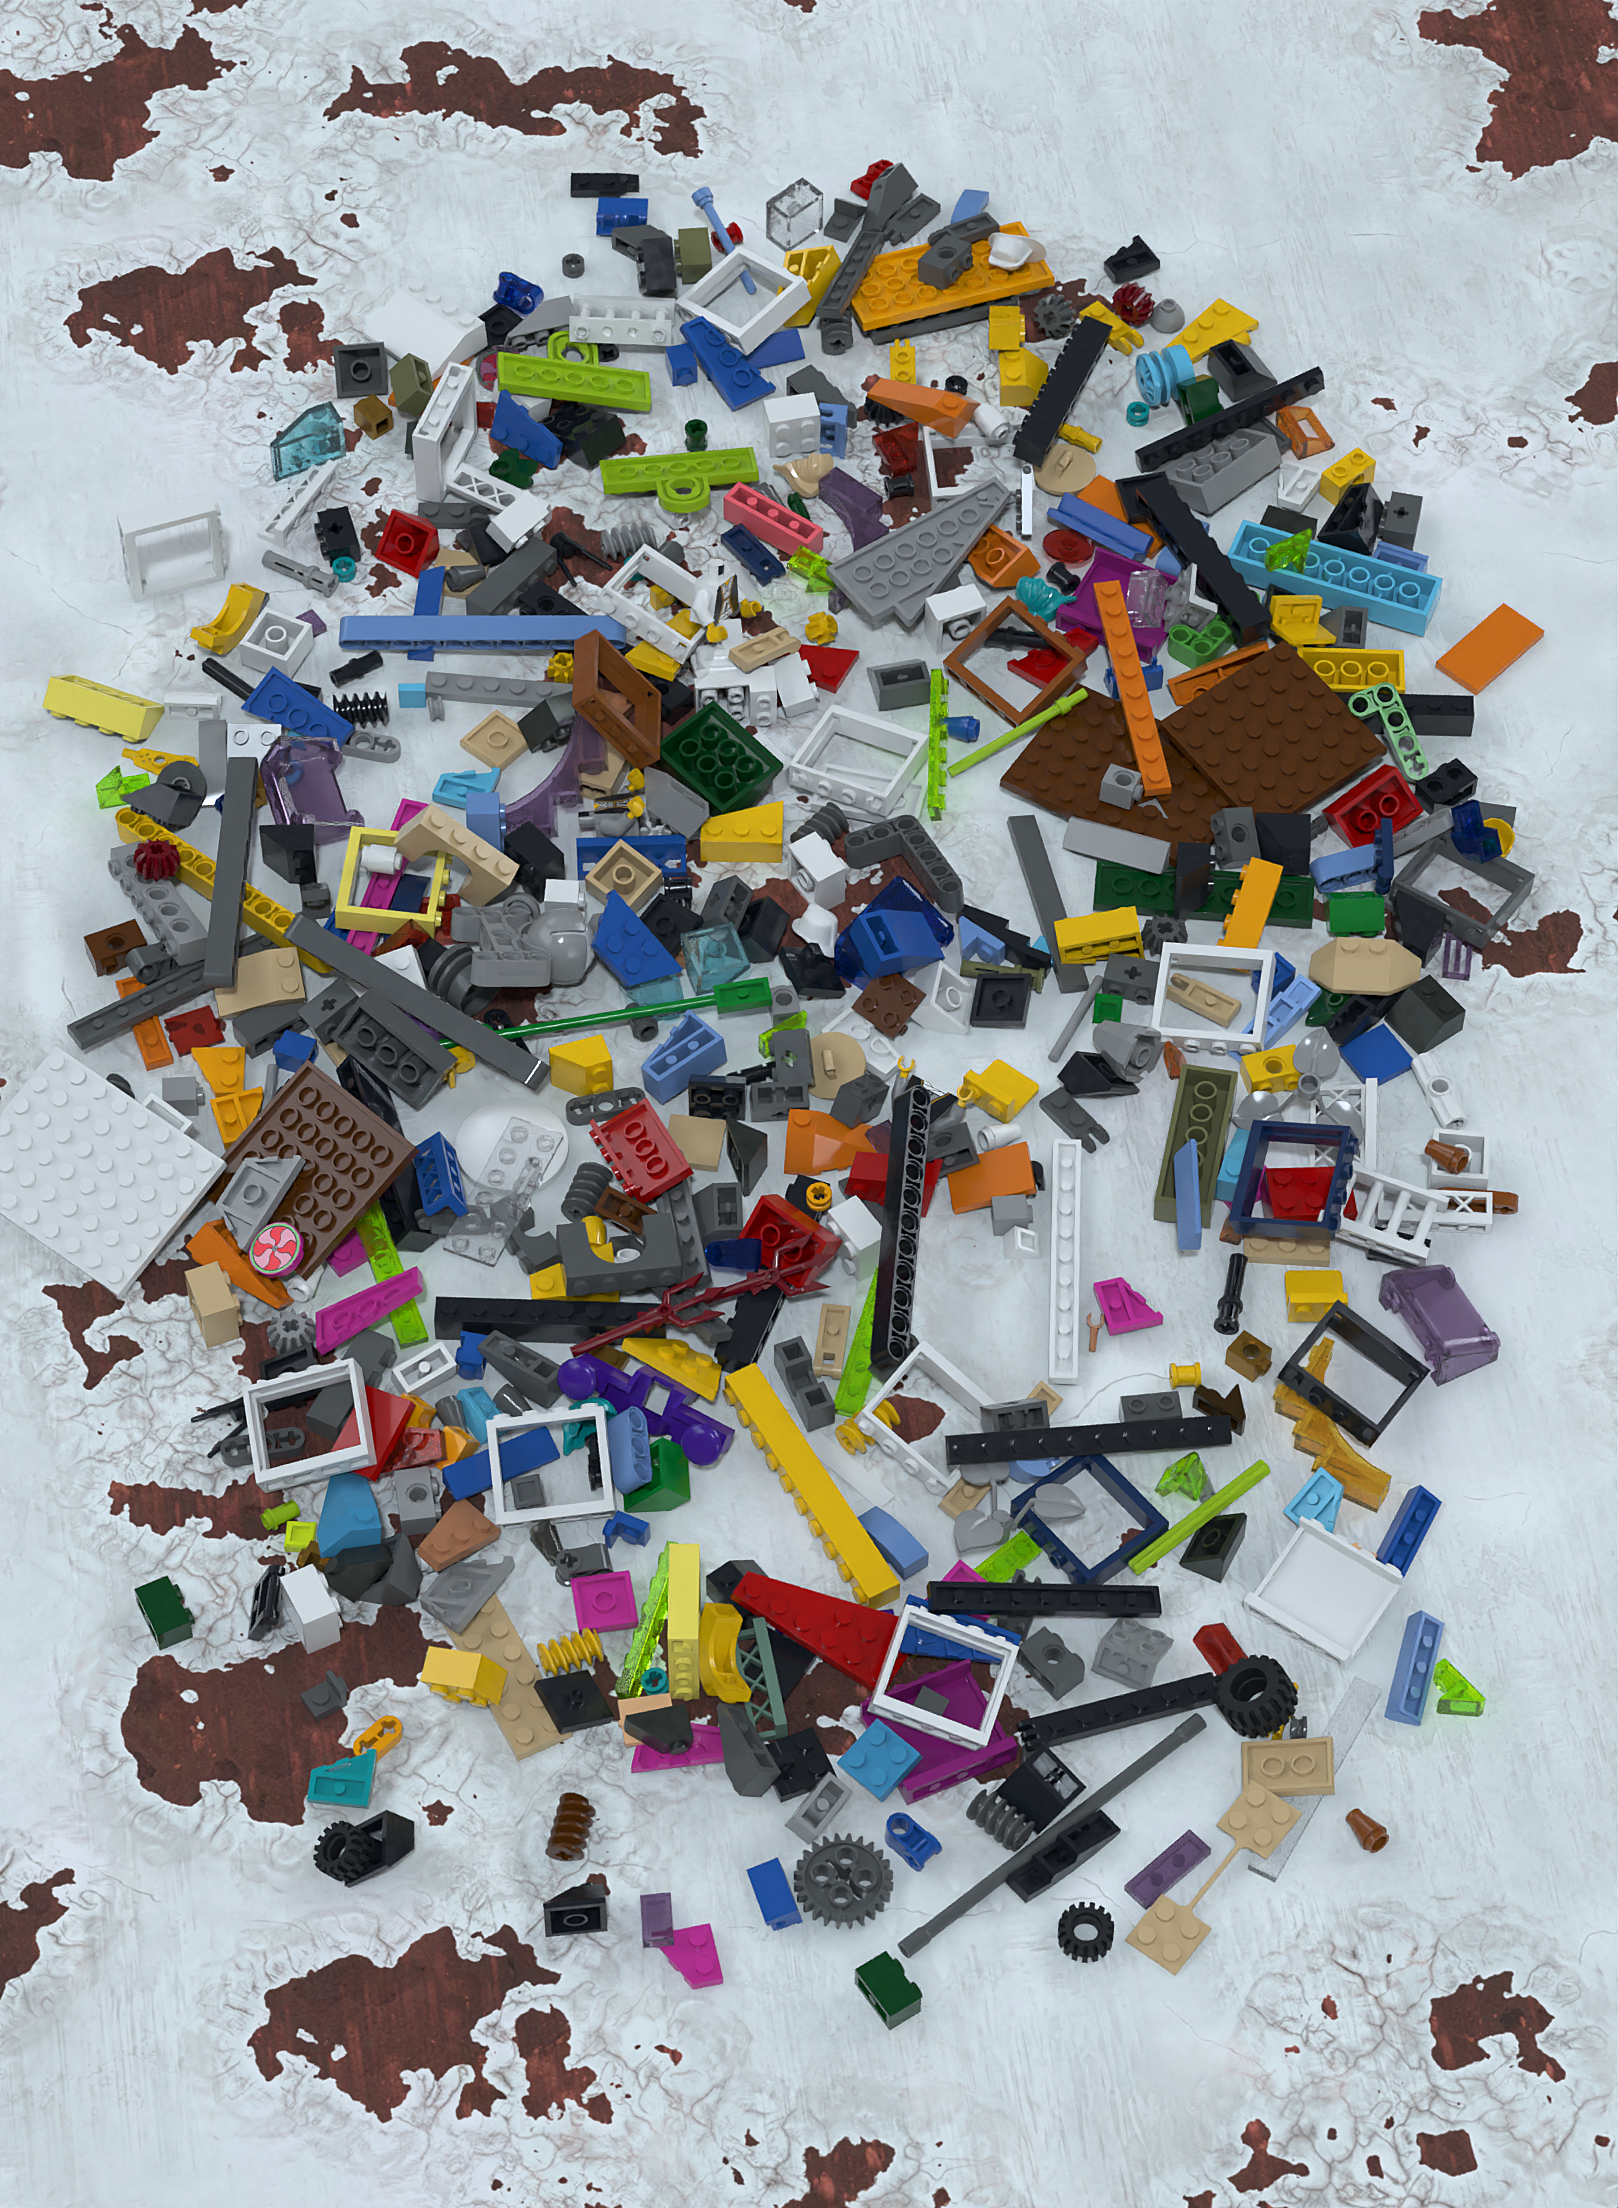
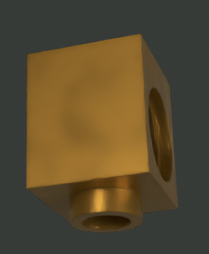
(1249, 1346)

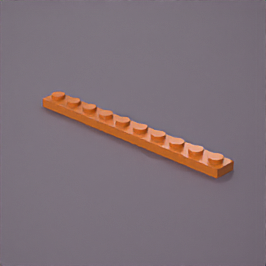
(1132, 688)

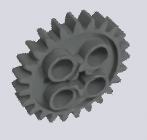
(821, 1894)

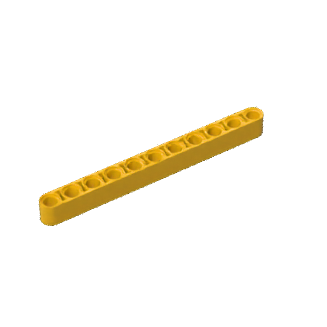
(199, 873)

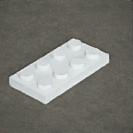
(909, 803)

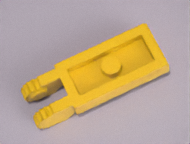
(1121, 331)

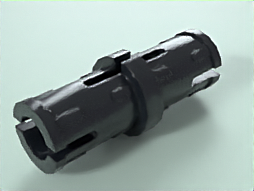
(356, 668)

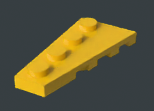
(1211, 327)
(653, 660)

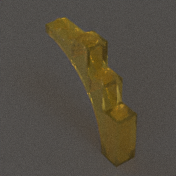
(1321, 1439)

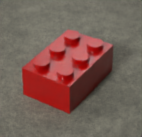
(1299, 1193)

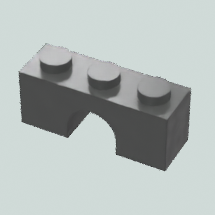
(533, 1252)
(797, 1374)

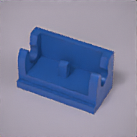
(1152, 675)
(774, 1894)

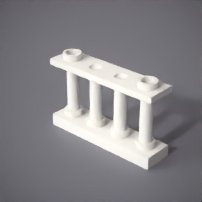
(622, 320)
(1387, 1240)

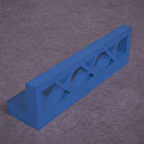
(1102, 527)
(655, 848)
(445, 1171)

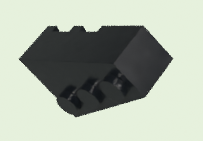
(1354, 520)

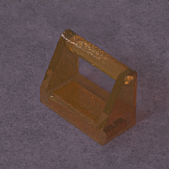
(1303, 446)

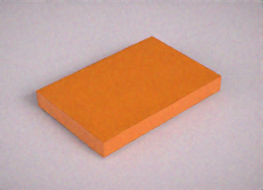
(998, 1174)

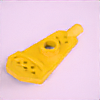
(148, 762)

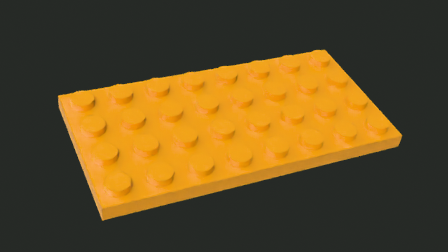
(895, 295)

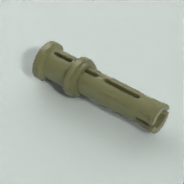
(970, 968)

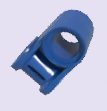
(913, 1846)

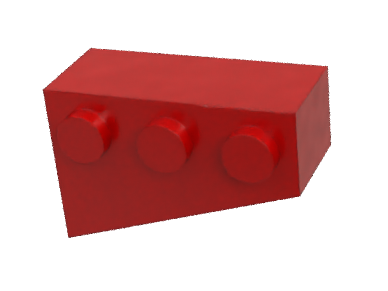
(869, 1178)

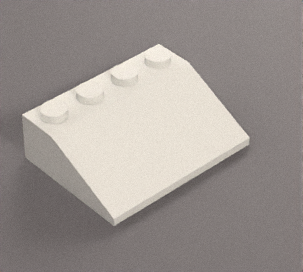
(428, 326)

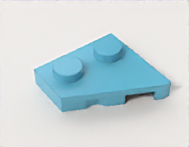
(452, 787)
(1318, 1500)

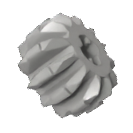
(290, 1331)

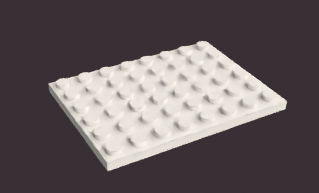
(96, 1172)

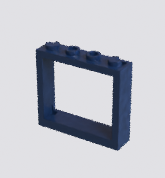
(1251, 1170)
(1121, 1490)

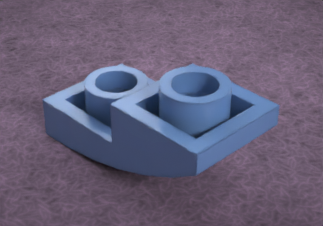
(969, 204)

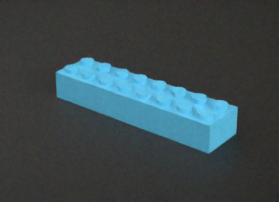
(1342, 578)

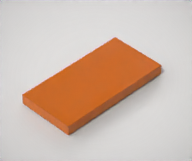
(1102, 494)
(1489, 649)

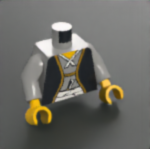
(618, 813)
(945, 1107)

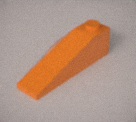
(932, 407)
(1001, 558)
(1200, 679)
(821, 1143)
(217, 1243)

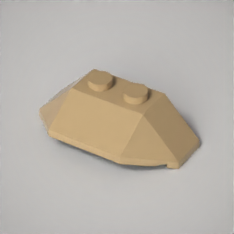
(1364, 966)

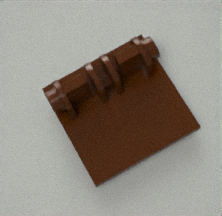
(889, 1003)

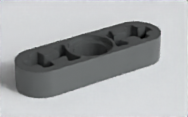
(584, 1103)
(272, 1436)

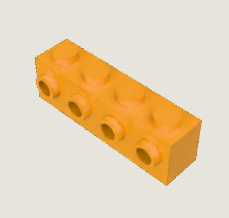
(1251, 905)

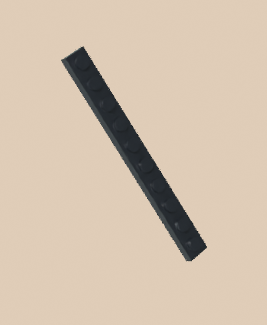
(1088, 1439)

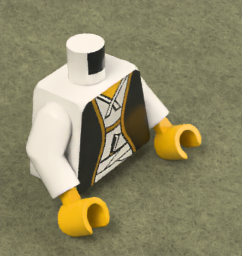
(717, 597)

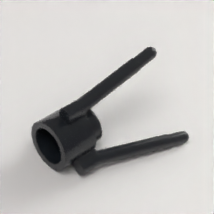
(567, 548)
(237, 1412)

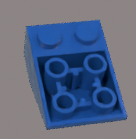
(894, 941)

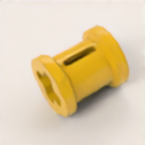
(1184, 1375)

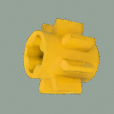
(821, 628)
(561, 668)

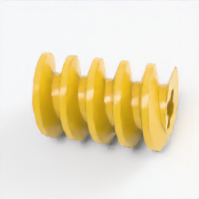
(852, 1438)
(570, 1651)

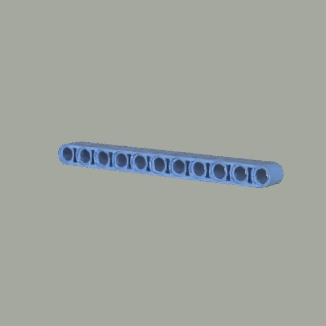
(475, 632)

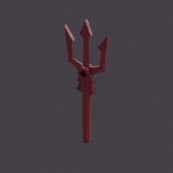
(767, 1278)
(657, 1316)

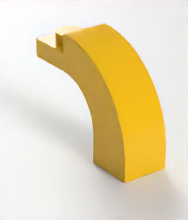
(233, 620)
(717, 1653)

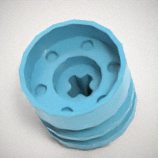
(1159, 374)

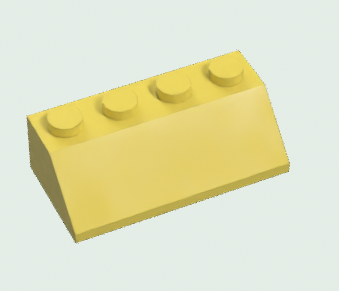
(102, 706)

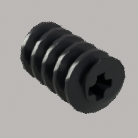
(362, 708)

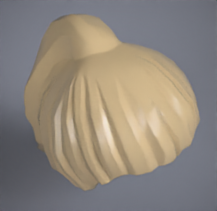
(805, 473)

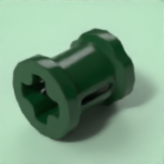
(696, 431)

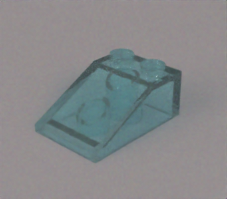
(307, 441)

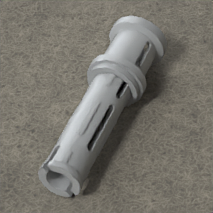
(310, 576)

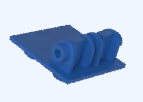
(620, 213)

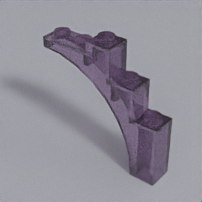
(859, 511)
(563, 787)

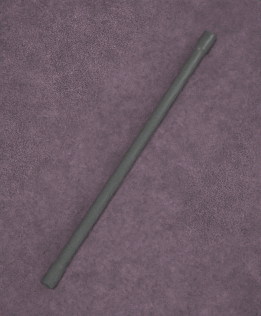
(924, 1934)

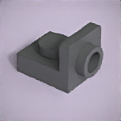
(325, 1697)

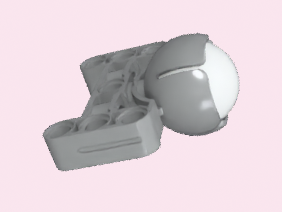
(523, 949)

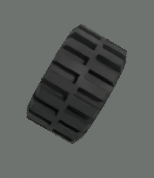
(1266, 1711)

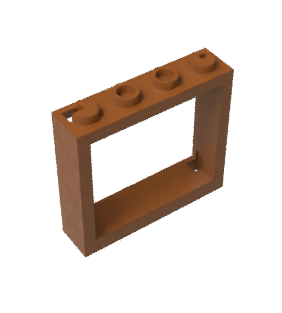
(1046, 698)
(638, 743)

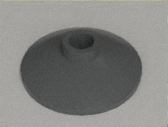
(184, 773)

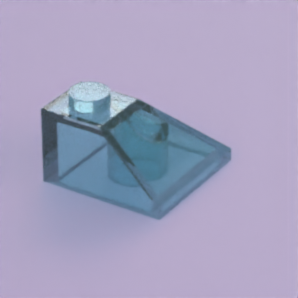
(713, 957)
(655, 992)

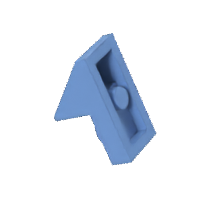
(977, 940)

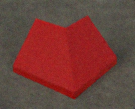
(408, 543)

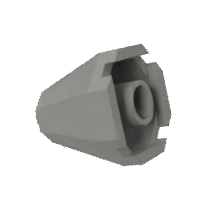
(1128, 1048)

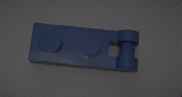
(752, 554)
(1384, 856)

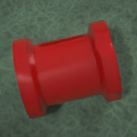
(734, 233)

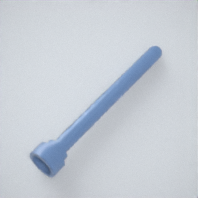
(703, 199)

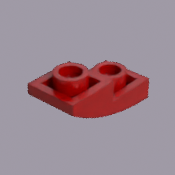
(863, 185)

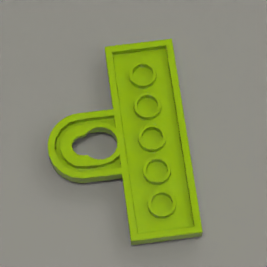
(573, 381)
(679, 470)

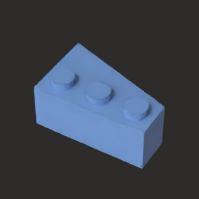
(487, 818)
(688, 1051)

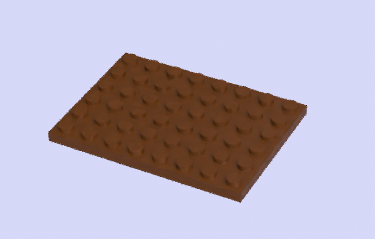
(1071, 756)

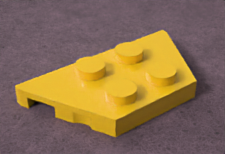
(678, 1362)

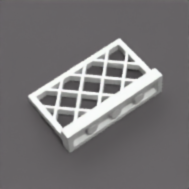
(1369, 1116)

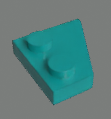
(345, 1782)

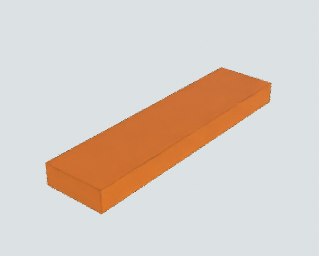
(148, 1032)

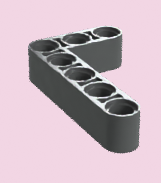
(908, 837)

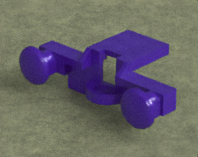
(698, 1434)

